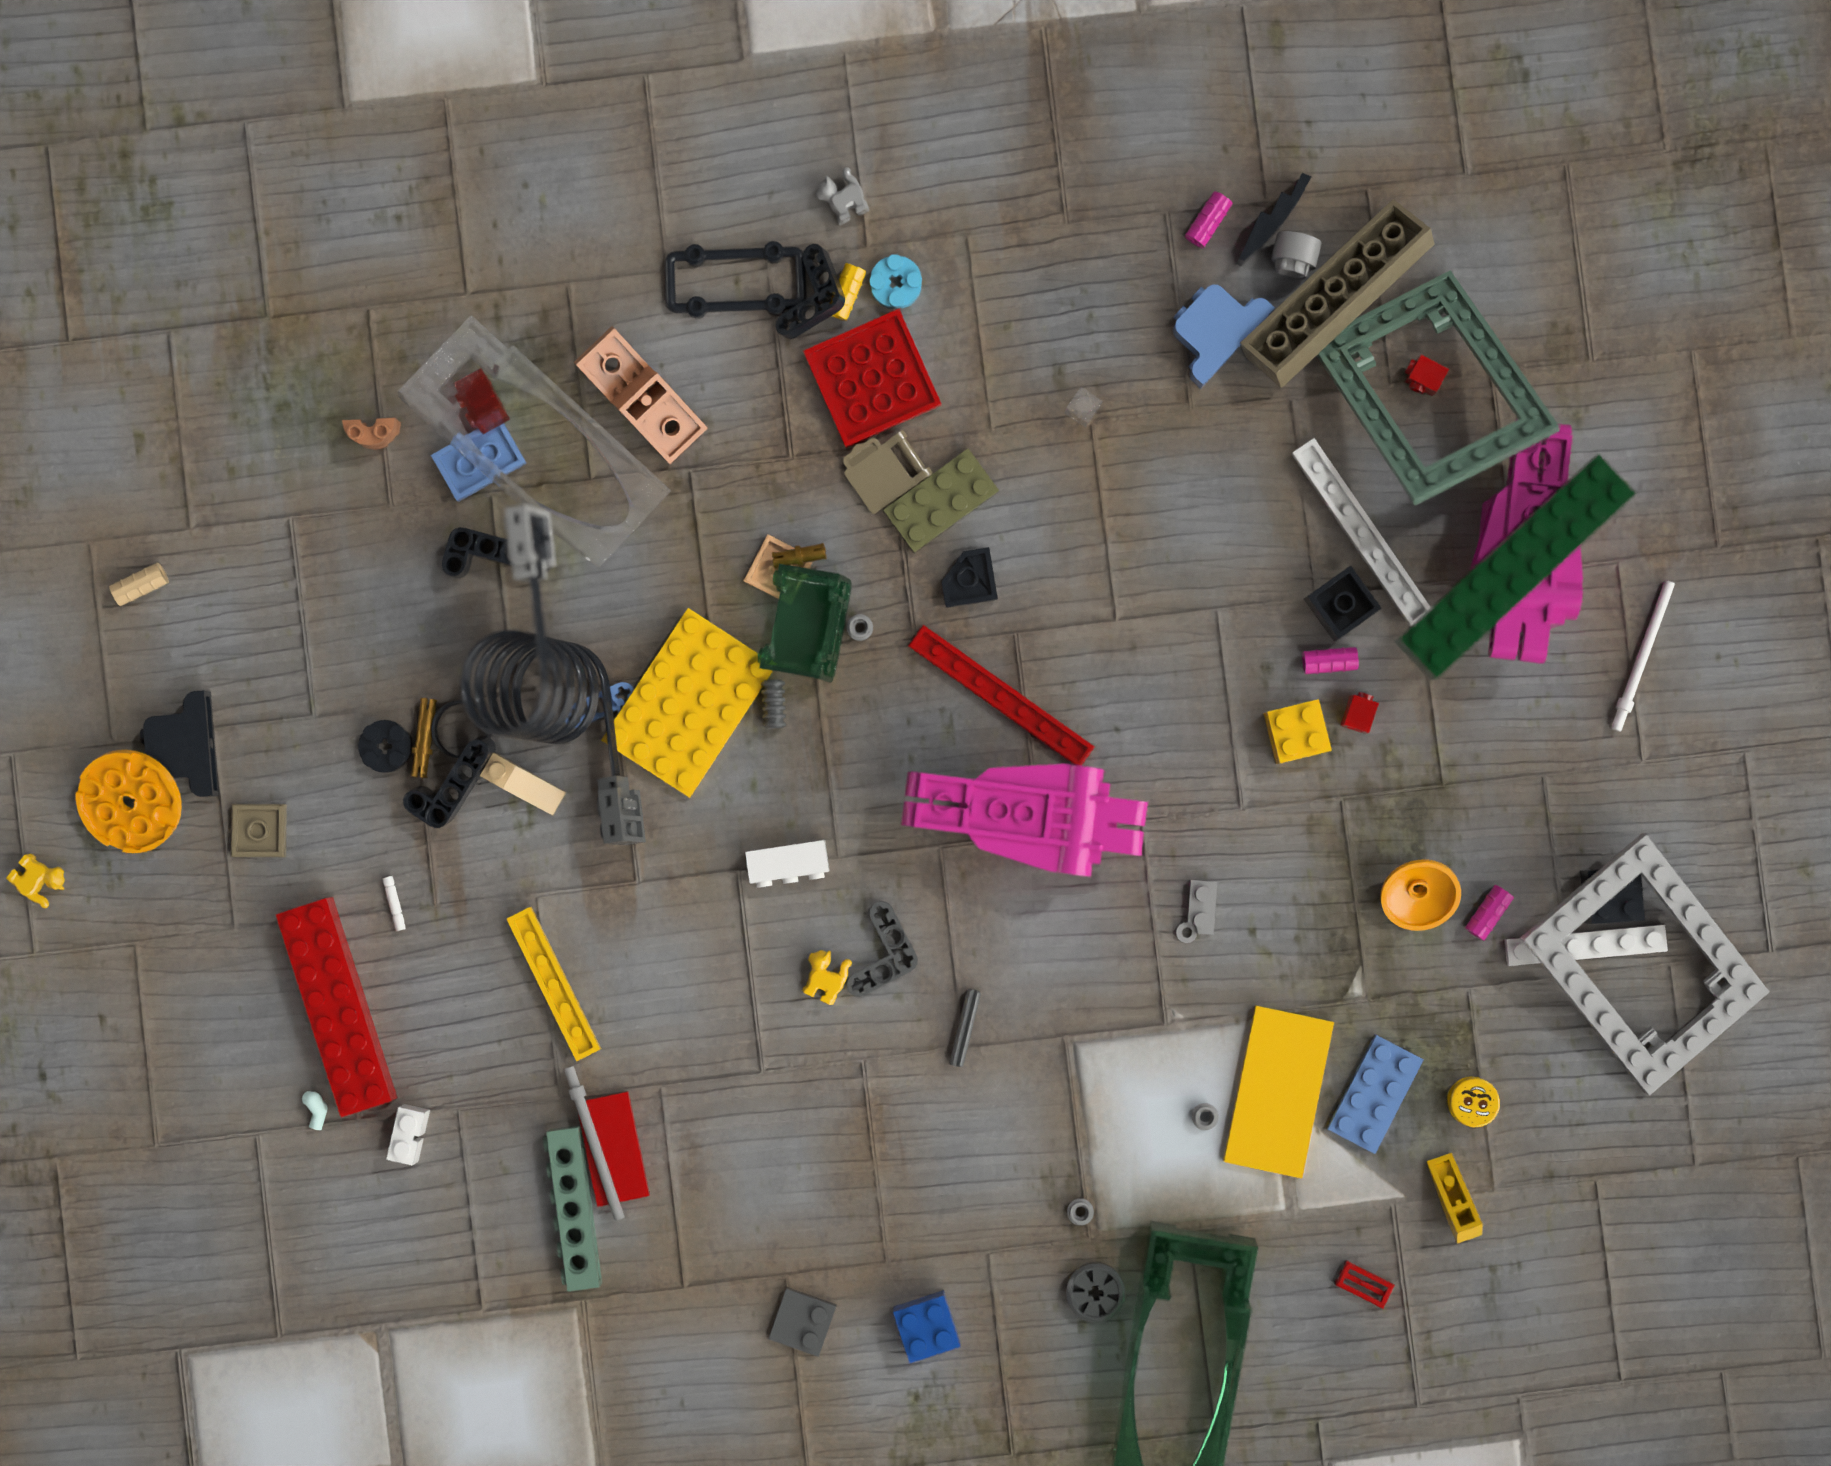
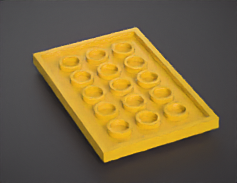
(688, 702)

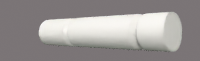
(394, 904)

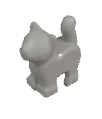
(843, 200)

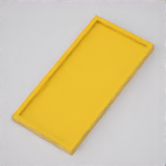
(1278, 1091)

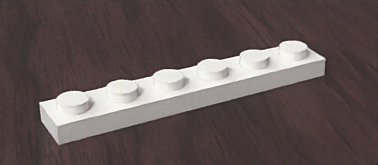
(1596, 944)

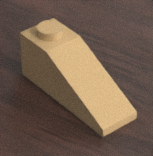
(522, 783)

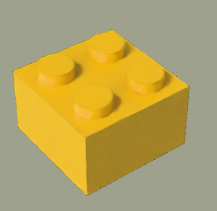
(1297, 731)

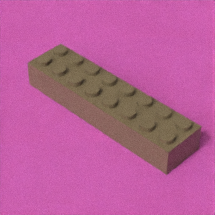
(1337, 293)

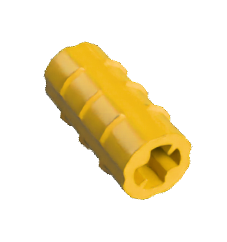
(850, 281)

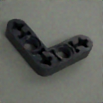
(822, 294)

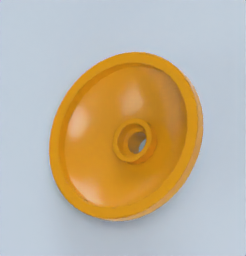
(1420, 906)

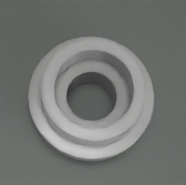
(859, 619)
(1211, 1122)
(1080, 1220)

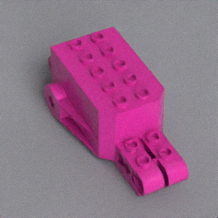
(1530, 481)
(1032, 814)

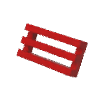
(1344, 1274)

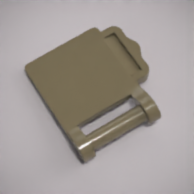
(878, 472)

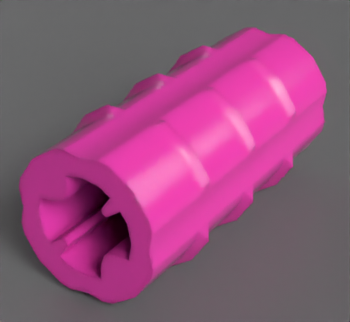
(1208, 219)
(1330, 660)
(1489, 912)

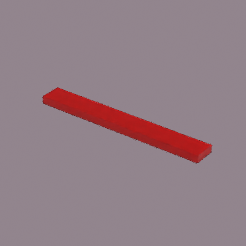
(1001, 696)

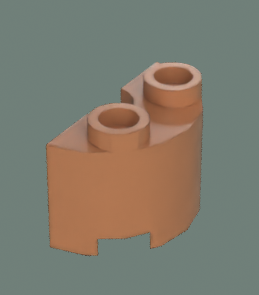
(372, 437)

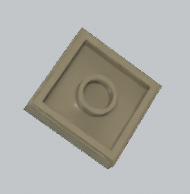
(258, 830)

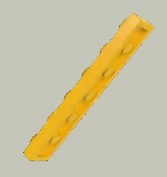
(553, 984)

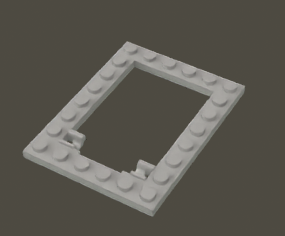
(1733, 998)

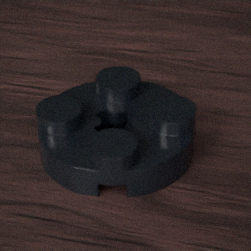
(395, 735)

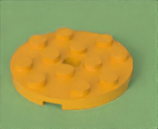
(141, 778)

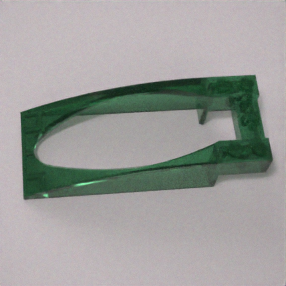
(1238, 1259)

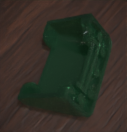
(807, 623)

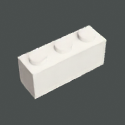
(787, 863)

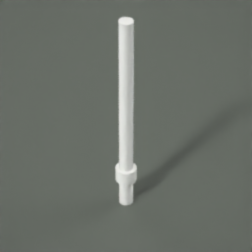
(1625, 703)

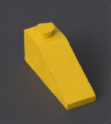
(1455, 1198)

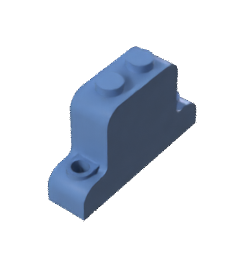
(1215, 328)

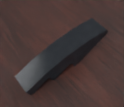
(1268, 225)

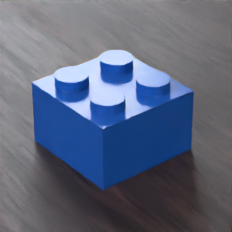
(926, 1326)

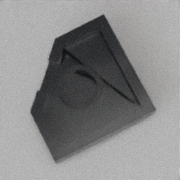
(970, 579)

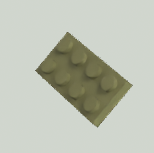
(941, 500)

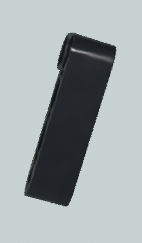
(473, 548)
(455, 779)

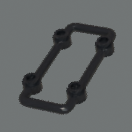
(696, 256)

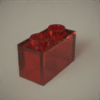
(481, 401)

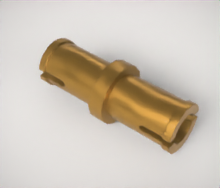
(799, 555)

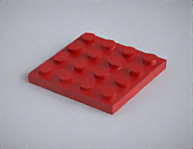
(872, 378)

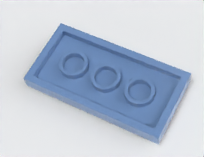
(1375, 1094)

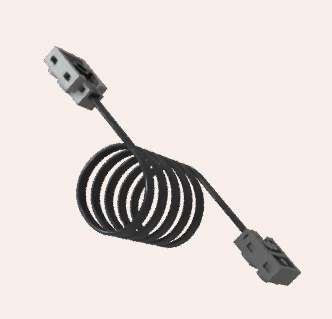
(530, 552)

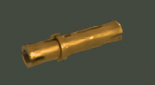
(423, 738)

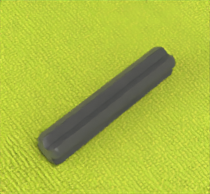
(965, 1027)

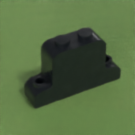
(186, 743)

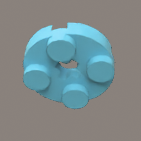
(893, 267)

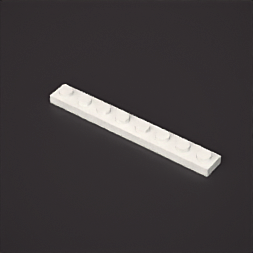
(1361, 531)

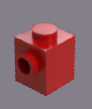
(1425, 375)

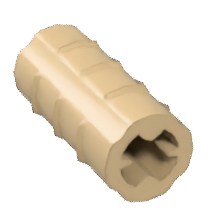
(139, 584)

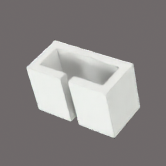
(409, 1122)

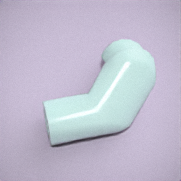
(317, 1107)

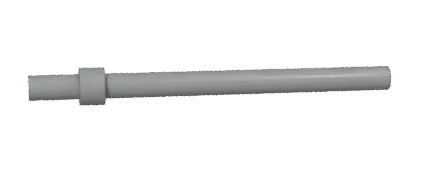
(577, 1094)

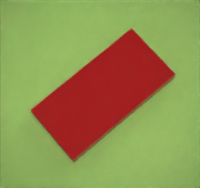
(620, 1145)

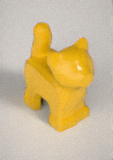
(34, 878)
(823, 979)

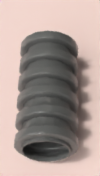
(773, 702)

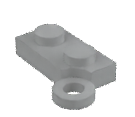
(1200, 910)

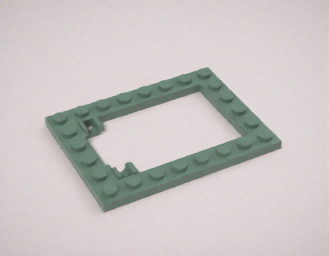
(1429, 301)

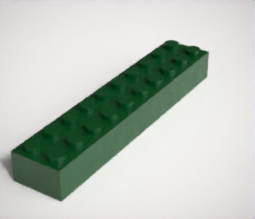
(1515, 567)

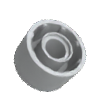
(1295, 254)

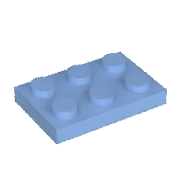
(463, 476)

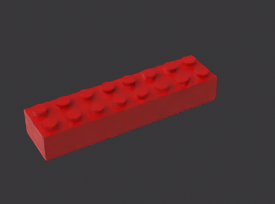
(336, 1006)

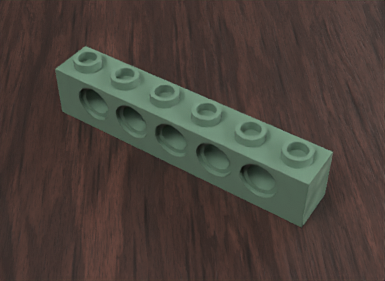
(574, 1277)

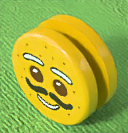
(1473, 1101)

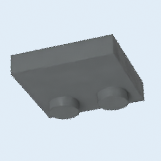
(802, 1321)

